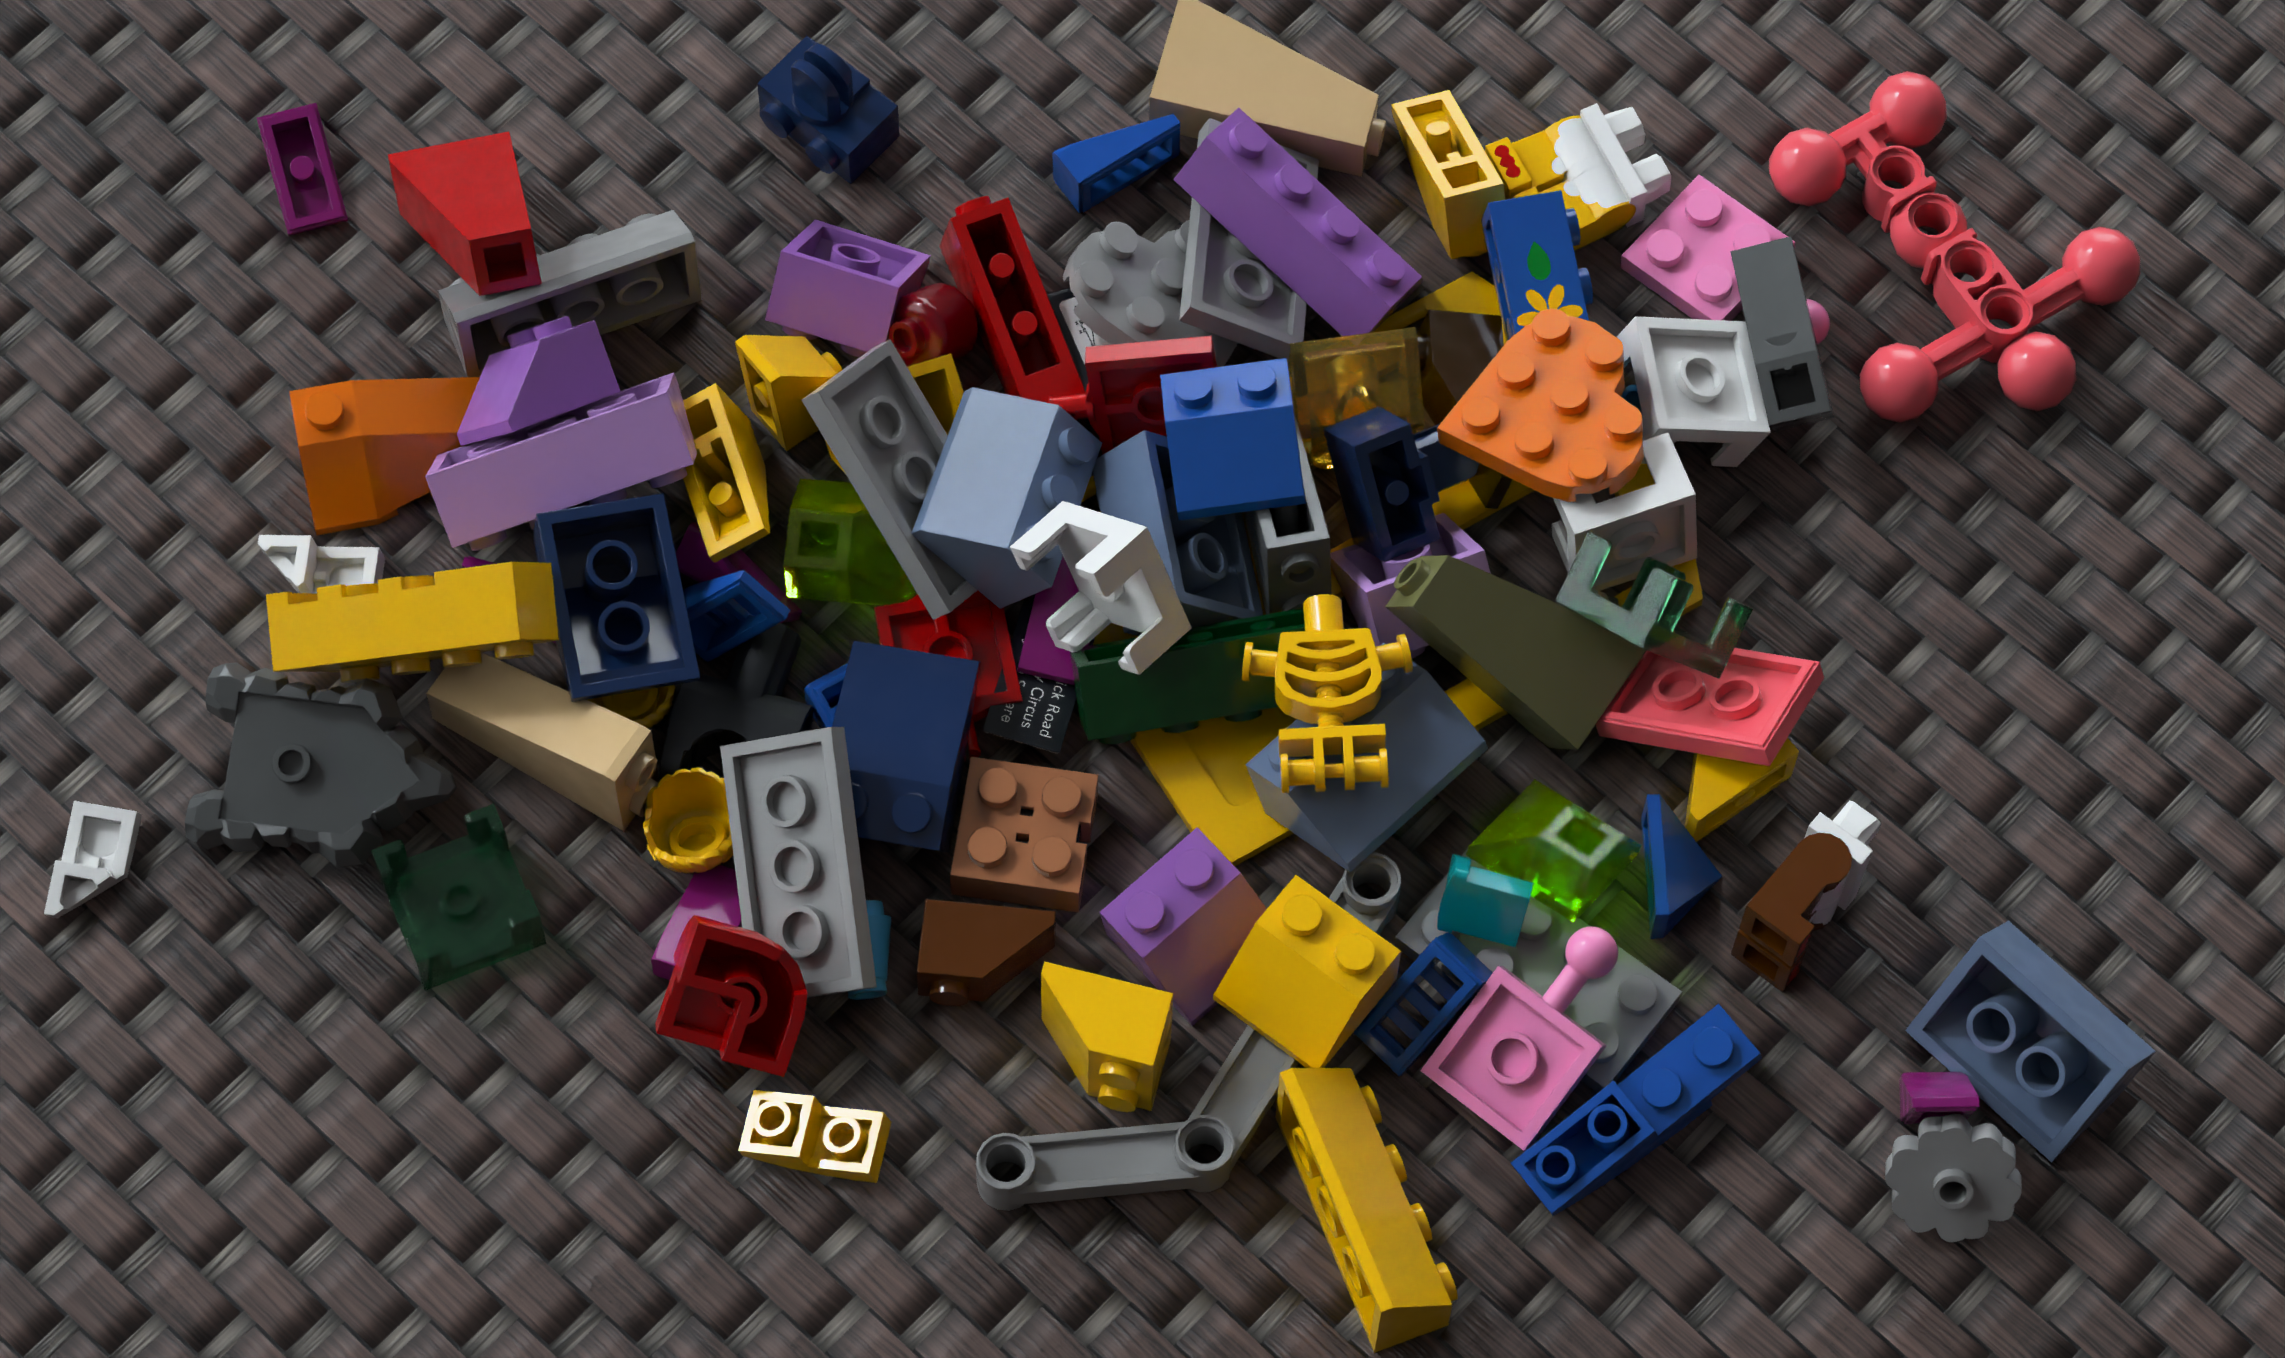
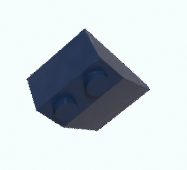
(617, 597)
(906, 741)

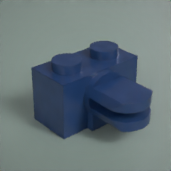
(828, 110)
(1392, 480)

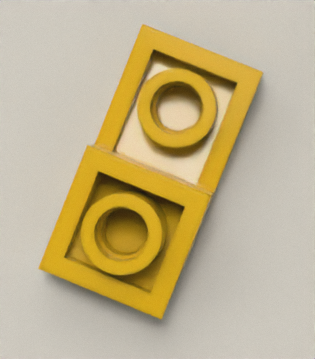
(813, 1137)

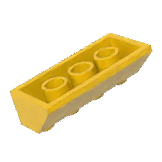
(1362, 1204)

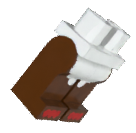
(1805, 893)

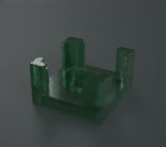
(1651, 610)
(460, 901)

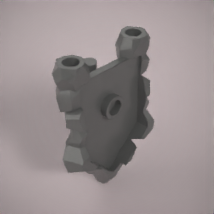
(312, 767)

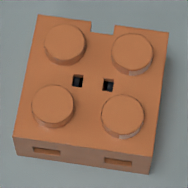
(1024, 834)

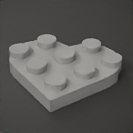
(1134, 287)

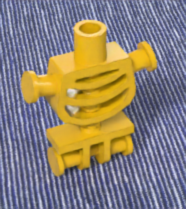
(1329, 680)

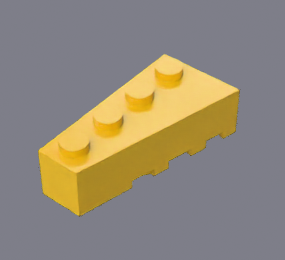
(414, 621)

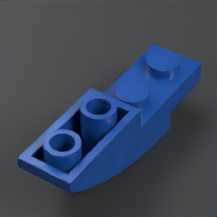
(1638, 1113)

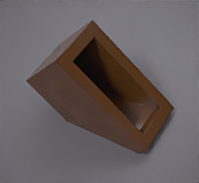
(978, 948)

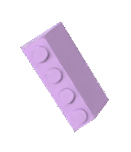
(563, 463)

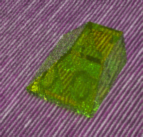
(839, 550)
(1556, 848)

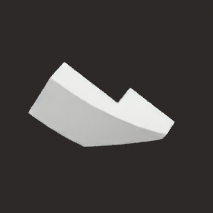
(315, 566)
(94, 855)

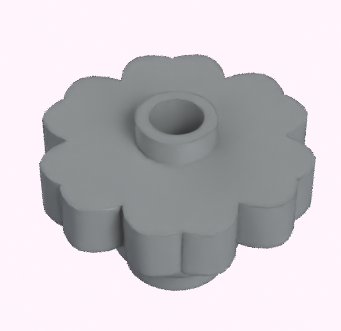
(1953, 1177)

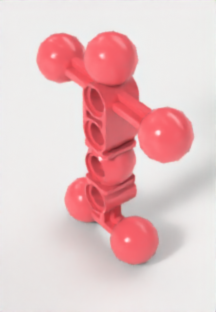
(1900, 378)

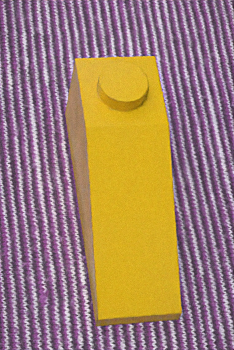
(1449, 170)
(727, 475)

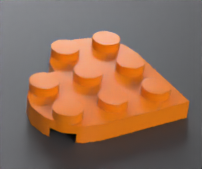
(1552, 411)

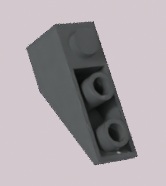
(1781, 335)

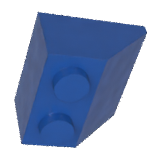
(1232, 439)

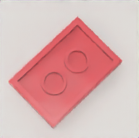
(1731, 717)

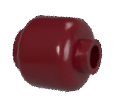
(934, 324)

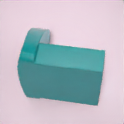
(1483, 903)

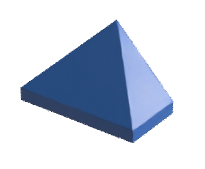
(1674, 867)

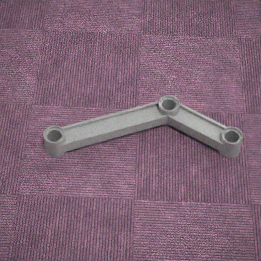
(1156, 1154)

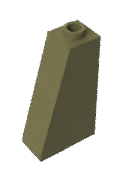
(1516, 646)

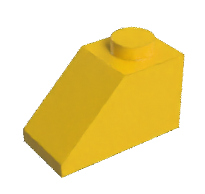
(778, 377)
(1728, 786)

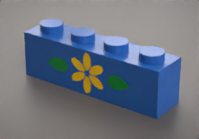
(1535, 259)

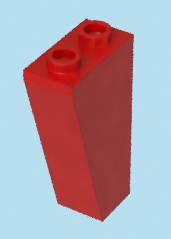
(470, 210)
(1012, 307)

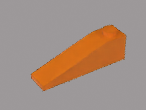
(373, 444)

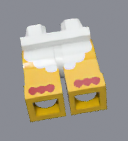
(1590, 167)

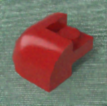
(734, 995)

